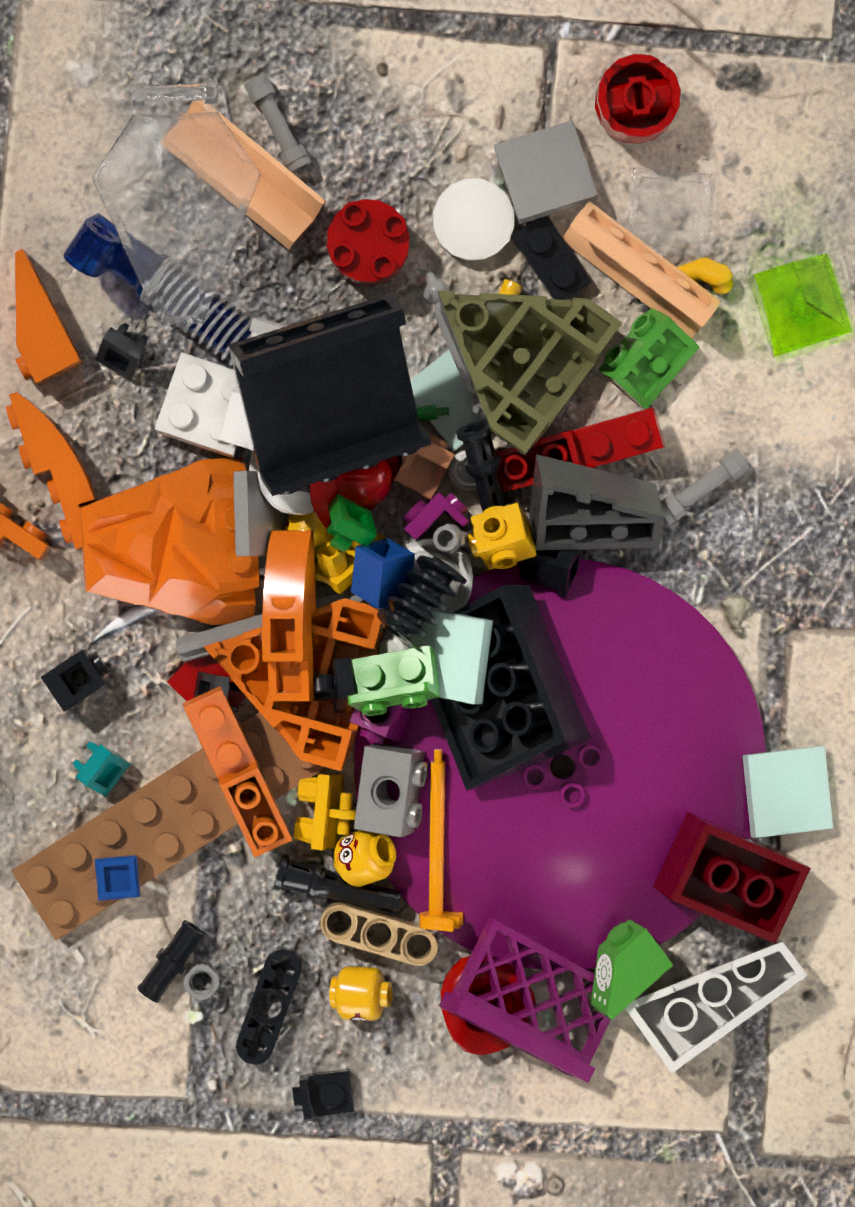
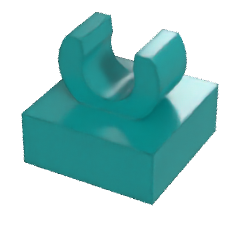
(101, 769)

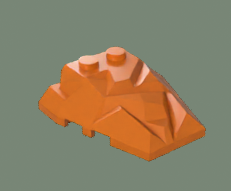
(172, 545)

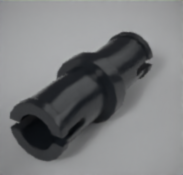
(171, 961)

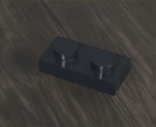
(550, 259)

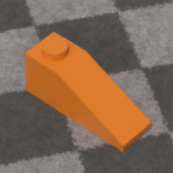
(40, 332)

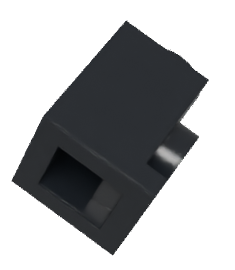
(552, 569)
(60, 680)

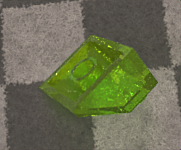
(799, 304)

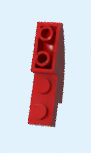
(586, 446)

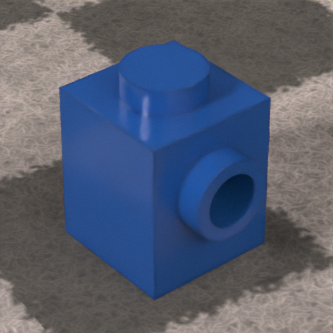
(380, 570)

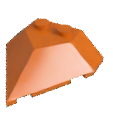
(309, 727)

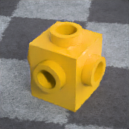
(502, 536)

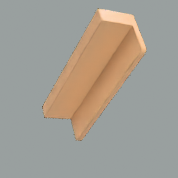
(281, 200)
(640, 269)

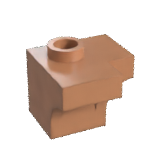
(425, 468)

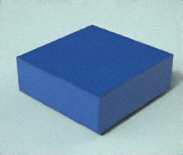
(117, 877)

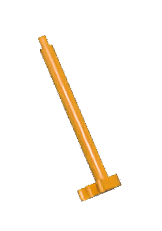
(437, 918)

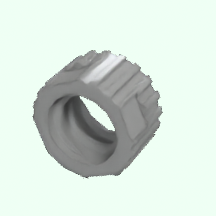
(192, 990)

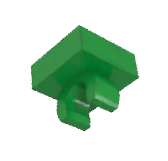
(349, 523)

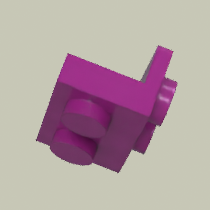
(424, 515)

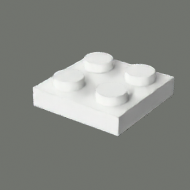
(198, 404)

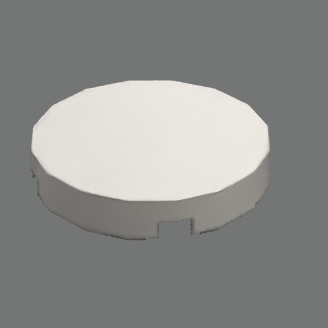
(473, 219)

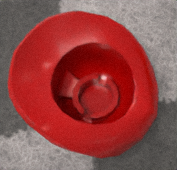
(361, 486)
(467, 1036)

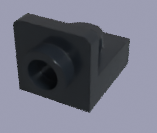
(323, 1094)

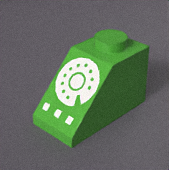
(626, 967)

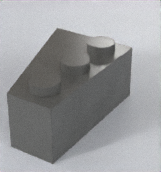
(591, 508)

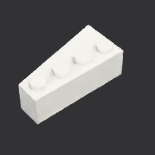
(707, 1006)

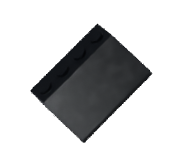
(526, 696)

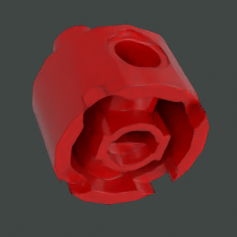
(637, 99)
(368, 242)

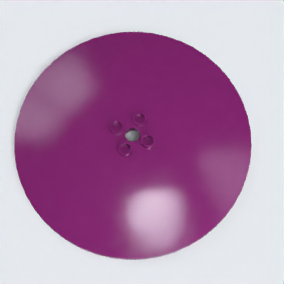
(585, 849)

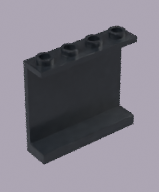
(328, 395)

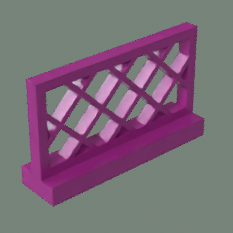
(509, 1026)

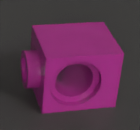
(390, 728)

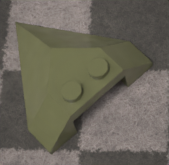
(526, 355)

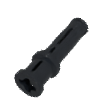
(482, 463)
(317, 882)

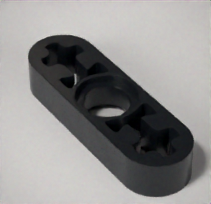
(269, 1038)

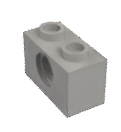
(375, 808)

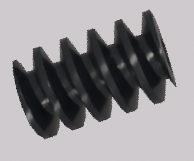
(419, 599)

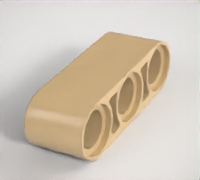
(393, 948)

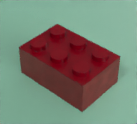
(731, 877)

